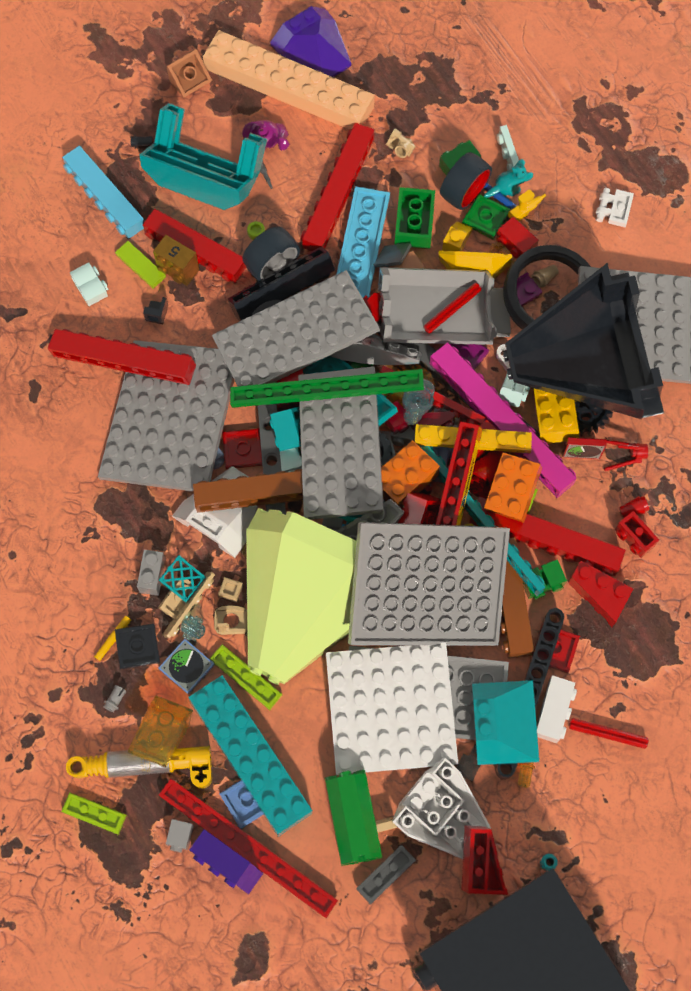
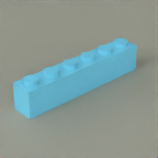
(103, 191)

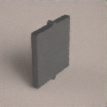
(392, 255)

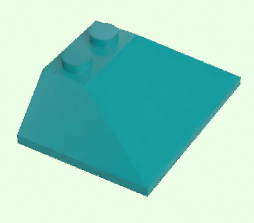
(505, 723)

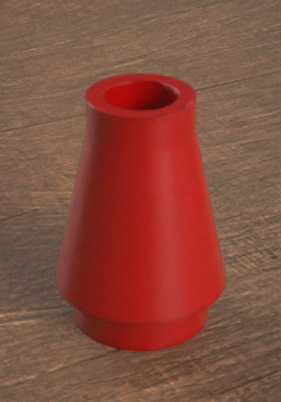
(638, 505)

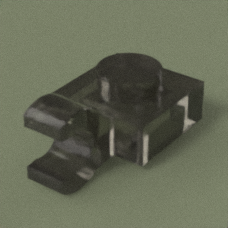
(468, 764)

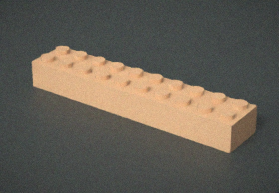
(288, 81)

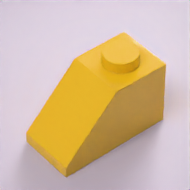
(456, 237)

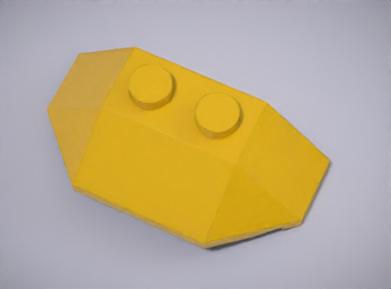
(491, 262)

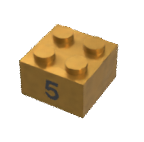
(176, 260)

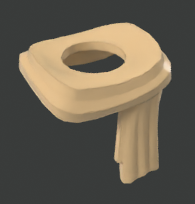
(223, 628)

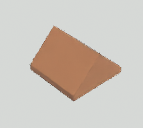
(188, 73)

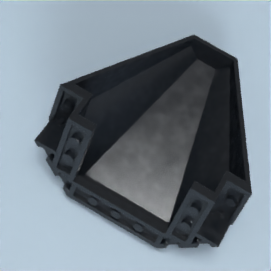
(590, 349)

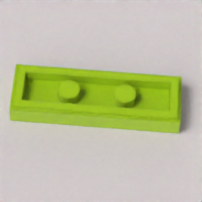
(140, 264)
(94, 813)

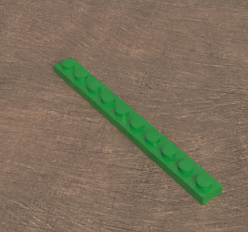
(327, 388)

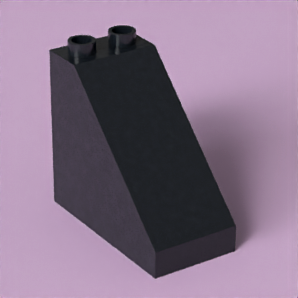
(521, 944)

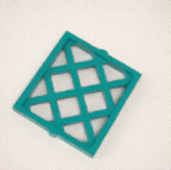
(173, 589)

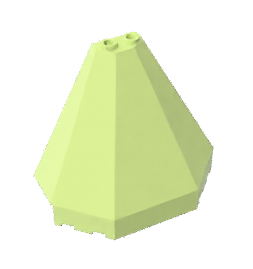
(295, 592)

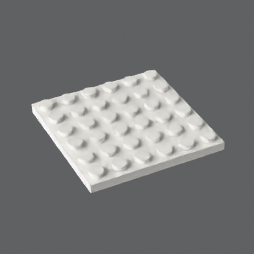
(391, 708)

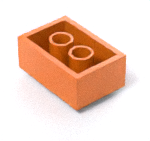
(407, 473)
(513, 487)

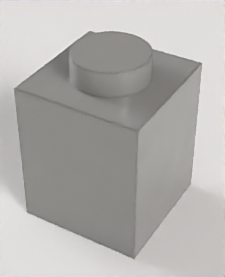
(179, 835)

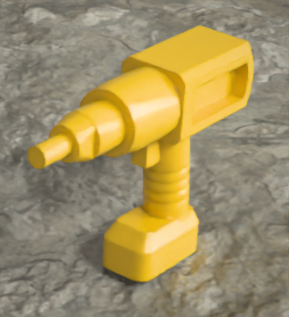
(526, 204)

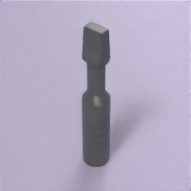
(264, 171)

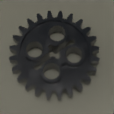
(595, 421)

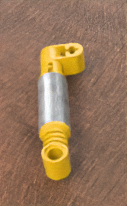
(124, 764)

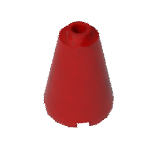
(484, 473)

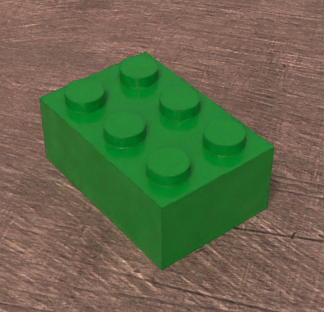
(415, 217)

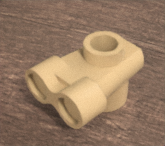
(402, 145)

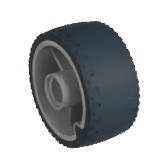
(270, 252)

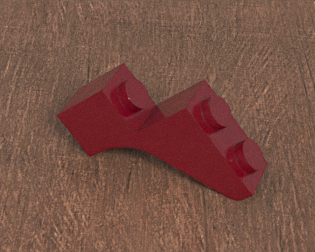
(397, 424)

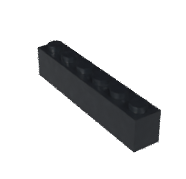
(282, 283)

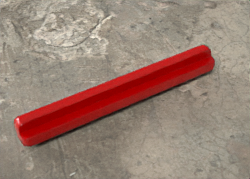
(453, 307)
(608, 733)

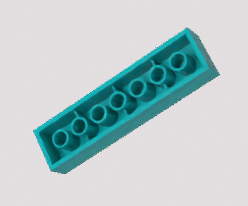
(250, 756)

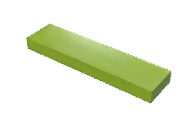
(241, 674)

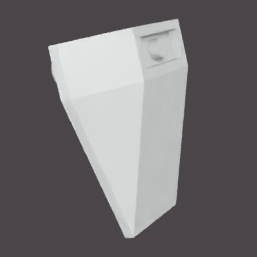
(222, 526)
(439, 809)

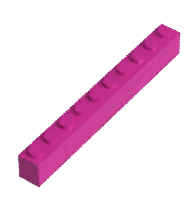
(486, 402)

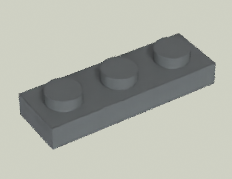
(385, 874)

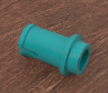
(553, 860)

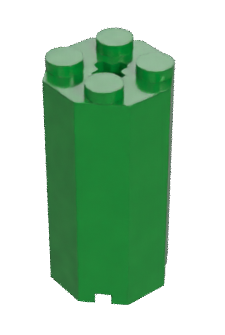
(353, 817)

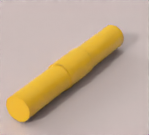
(111, 639)

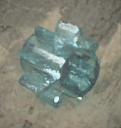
(193, 628)

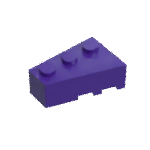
(226, 862)

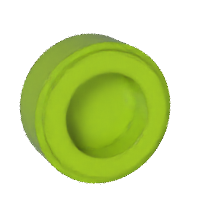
(255, 229)

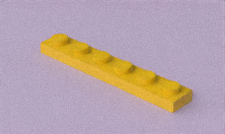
(490, 439)

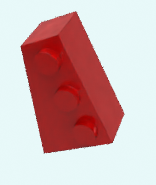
(601, 591)
(480, 863)

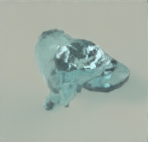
(415, 409)

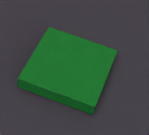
(486, 216)

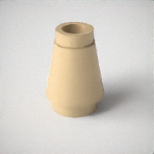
(545, 275)

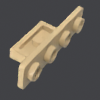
(177, 608)

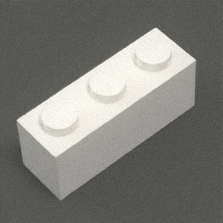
(555, 709)

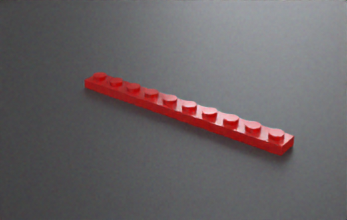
(248, 848)

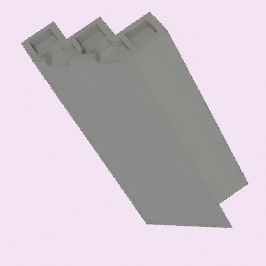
(417, 295)

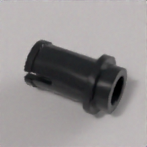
(141, 141)

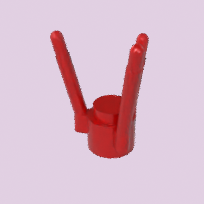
(637, 450)

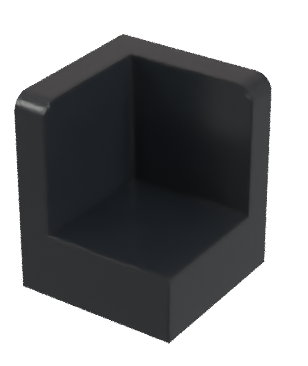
(156, 311)

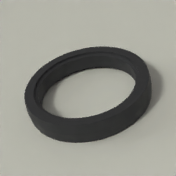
(544, 252)

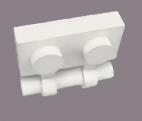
(620, 208)

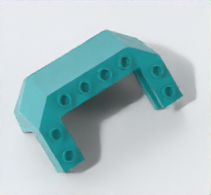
(199, 172)

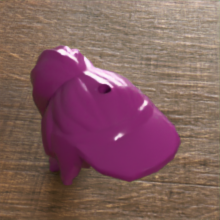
(272, 131)

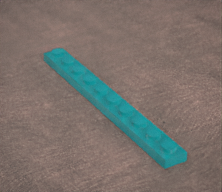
(474, 509)

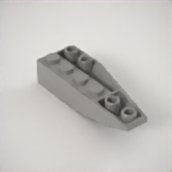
(375, 351)

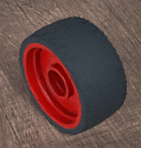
(465, 180)

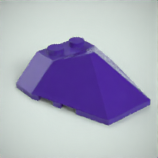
(313, 41)

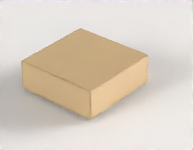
(230, 589)
(385, 824)

